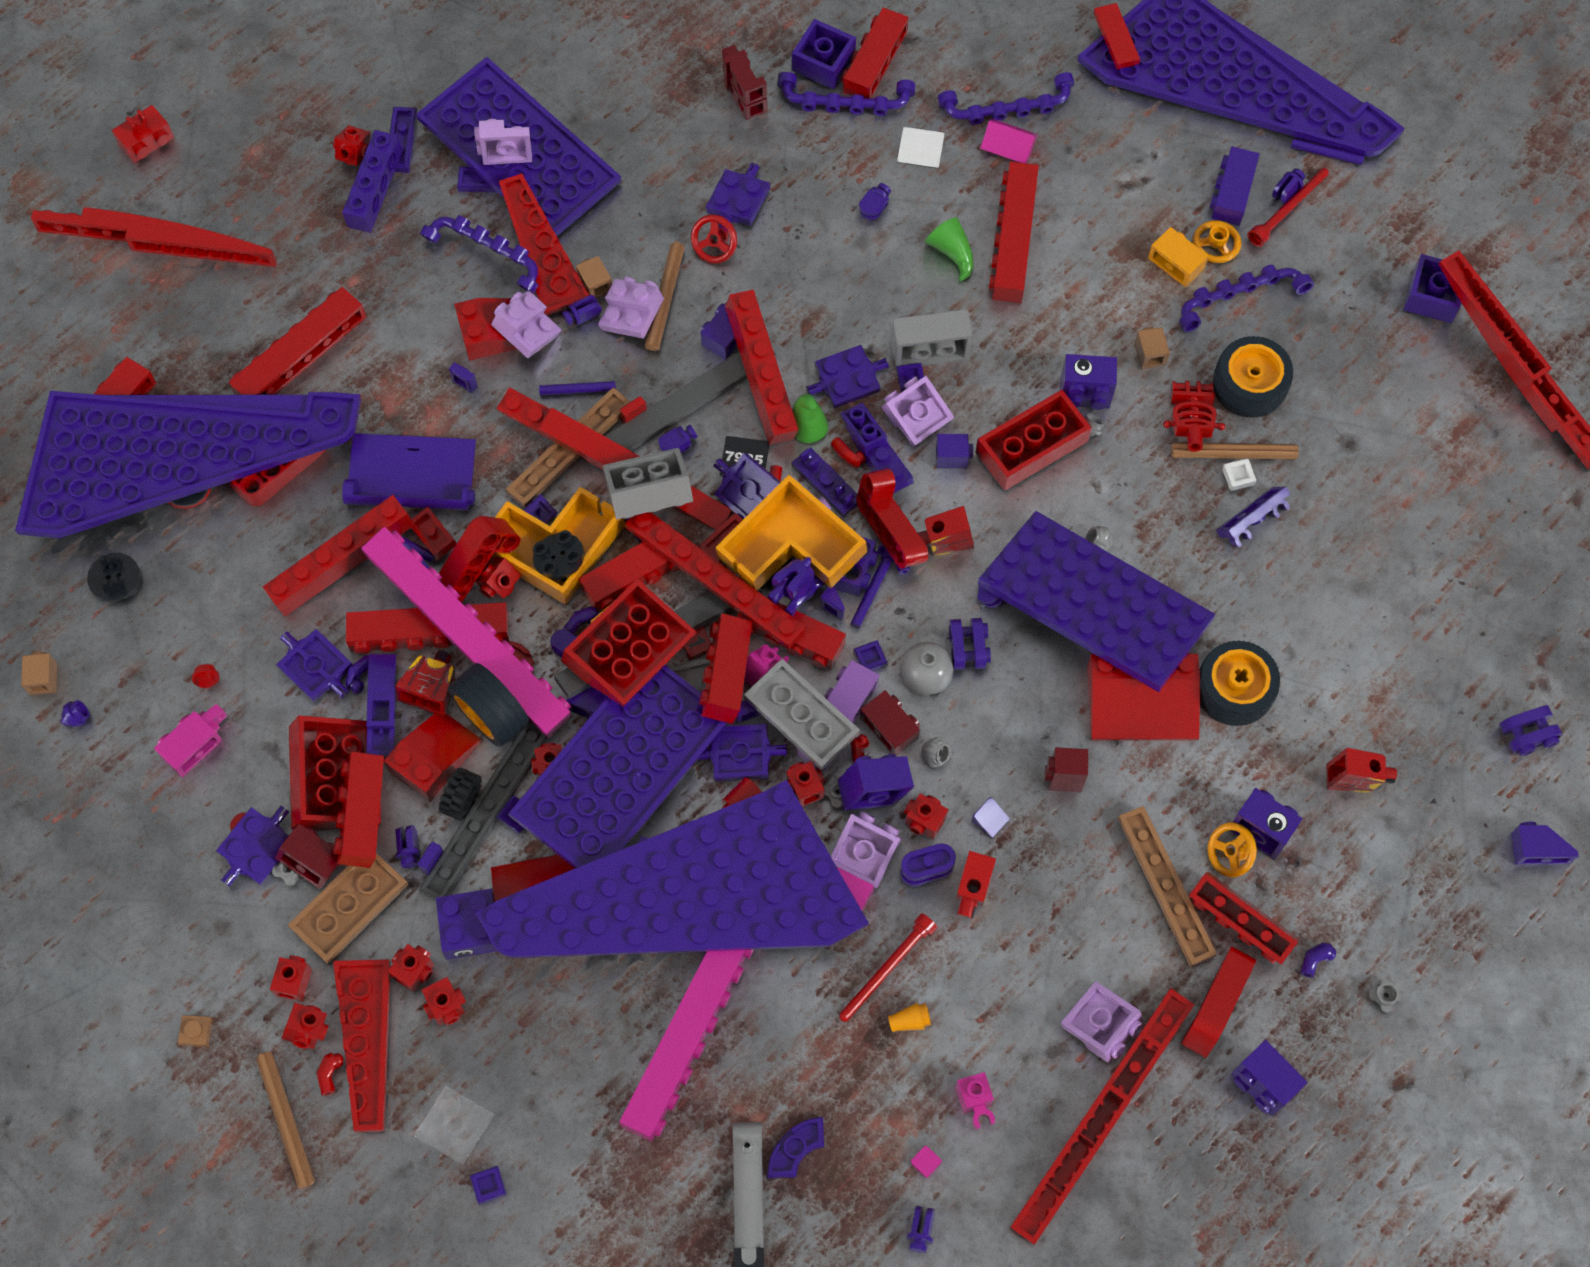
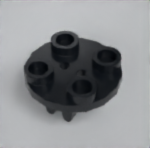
(558, 555)
(115, 588)

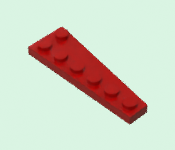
(556, 275)
(364, 1017)

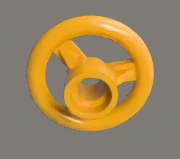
(1217, 239)
(1244, 845)

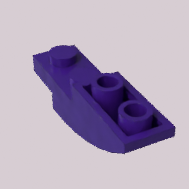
(874, 444)
(381, 704)

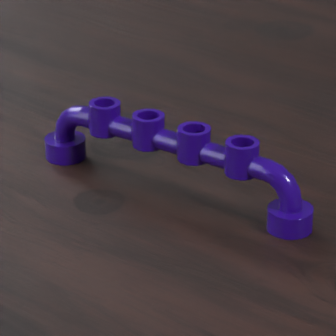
(856, 103)
(999, 109)
(480, 236)
(1247, 282)

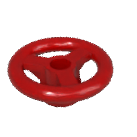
(721, 234)

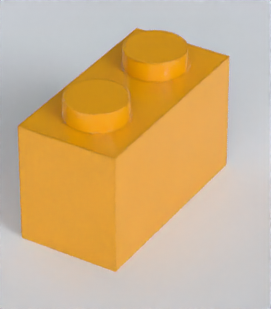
(1178, 256)

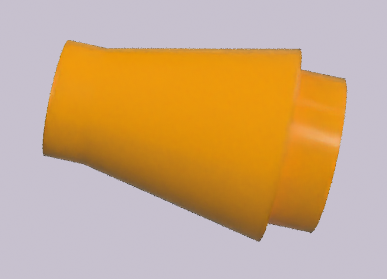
(911, 1018)

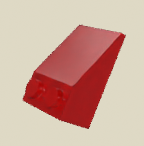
(475, 323)
(431, 754)

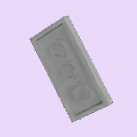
(801, 714)

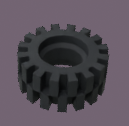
(460, 793)

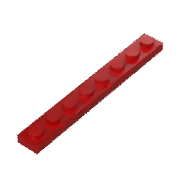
(716, 578)

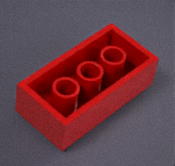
(1033, 440)

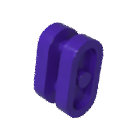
(978, 633)
(1526, 743)
(927, 865)

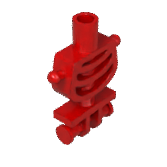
(1193, 413)

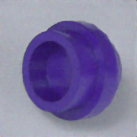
(74, 714)

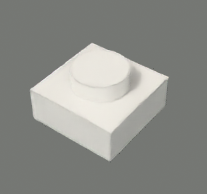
(1239, 474)

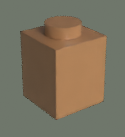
(594, 277)
(1151, 347)
(39, 673)

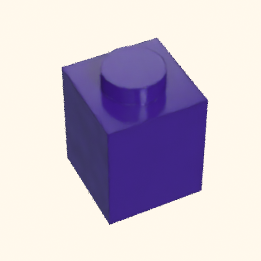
(953, 451)

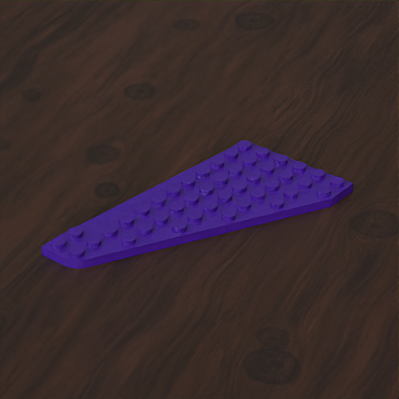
(1223, 68)
(135, 452)
(714, 884)

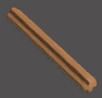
(667, 289)
(1237, 451)
(285, 1120)

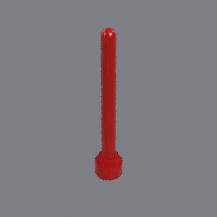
(1260, 233)
(923, 927)

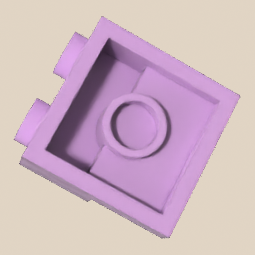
(502, 144)
(631, 307)
(525, 323)
(917, 410)
(866, 848)
(1103, 1022)

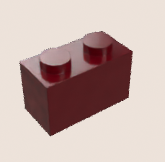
(890, 722)
(1067, 769)
(308, 856)

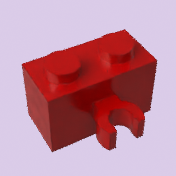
(142, 133)

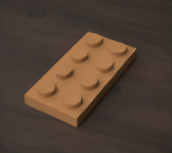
(347, 907)

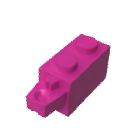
(191, 739)

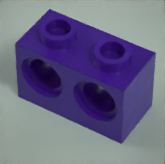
(860, 569)

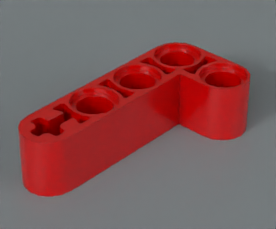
(270, 485)
(888, 520)
(474, 551)
(1219, 1002)

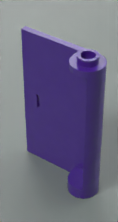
(413, 469)

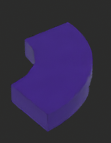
(794, 1147)

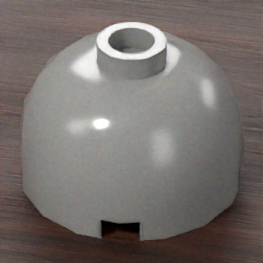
(927, 669)

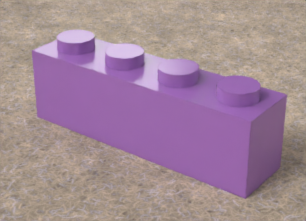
(851, 693)

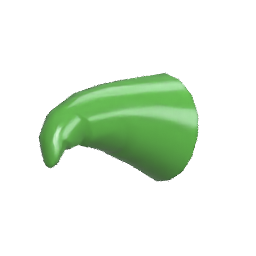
(952, 241)
(809, 419)

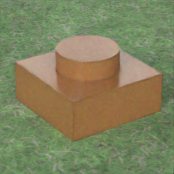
(195, 1031)

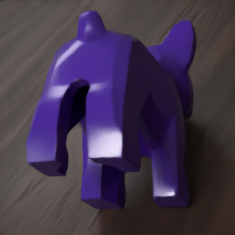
(796, 583)

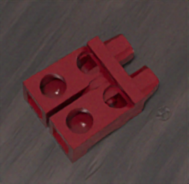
(746, 89)

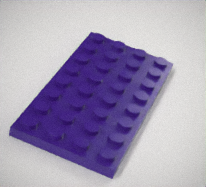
(563, 170)
(1096, 600)
(617, 770)

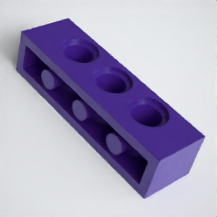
(372, 181)

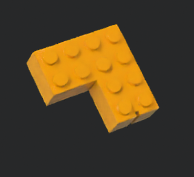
(582, 519)
(787, 526)

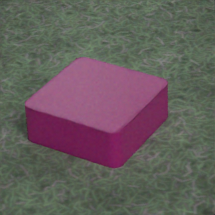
(926, 1161)

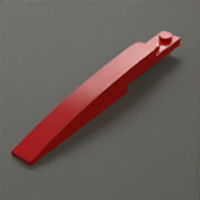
(153, 235)
(1517, 355)
(597, 449)
(1101, 1116)

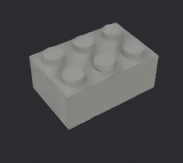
(932, 338)
(647, 483)

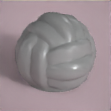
(1100, 536)
(935, 752)

